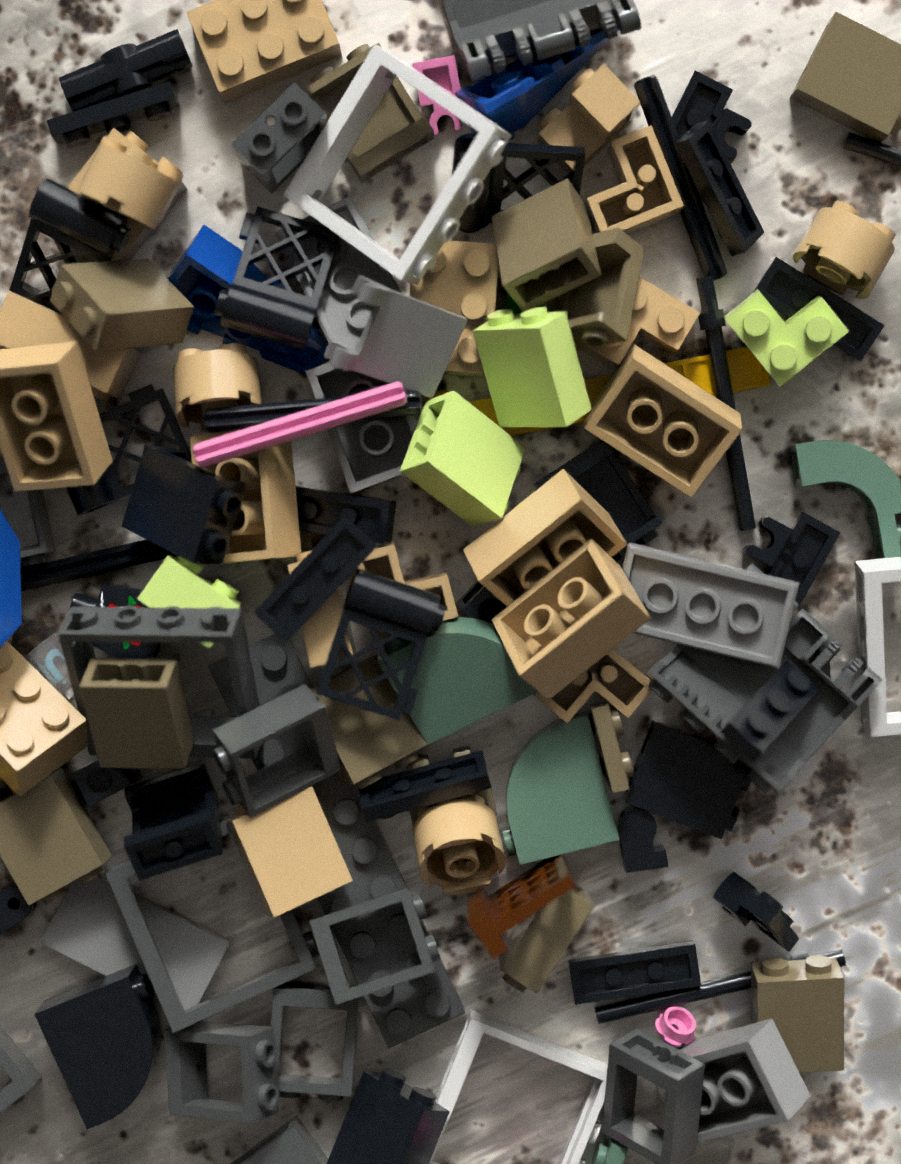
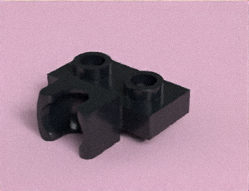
(704, 101)
(794, 552)
(746, 904)

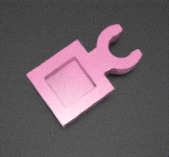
(444, 73)

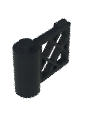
(489, 202)
(71, 223)
(261, 306)
(108, 488)
(391, 609)

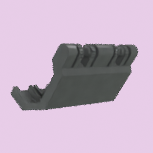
(502, 29)
(719, 686)

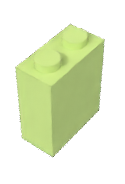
(532, 368)
(463, 459)

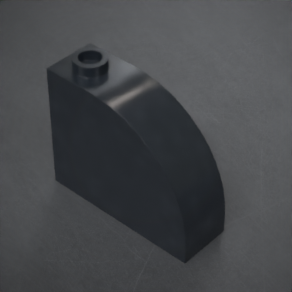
(104, 1041)

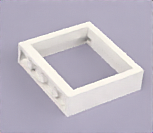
(344, 130)
(869, 580)
(586, 1124)

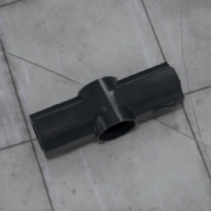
(125, 70)

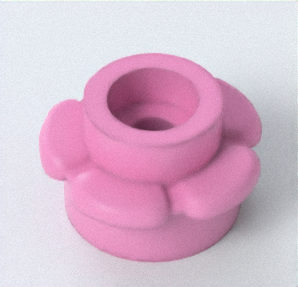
(675, 1026)

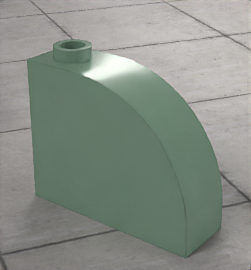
(458, 677)
(558, 794)

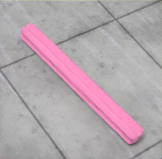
(299, 424)

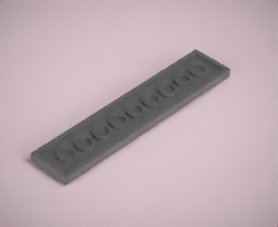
(377, 940)

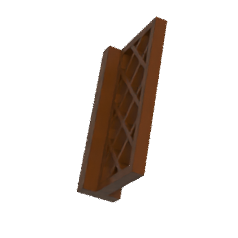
(516, 901)

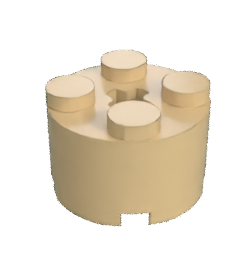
(130, 183)
(845, 250)
(214, 381)
(458, 845)

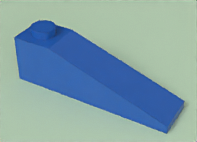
(524, 90)
(210, 266)

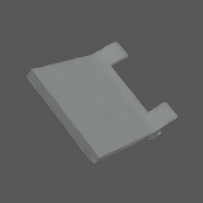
(401, 339)

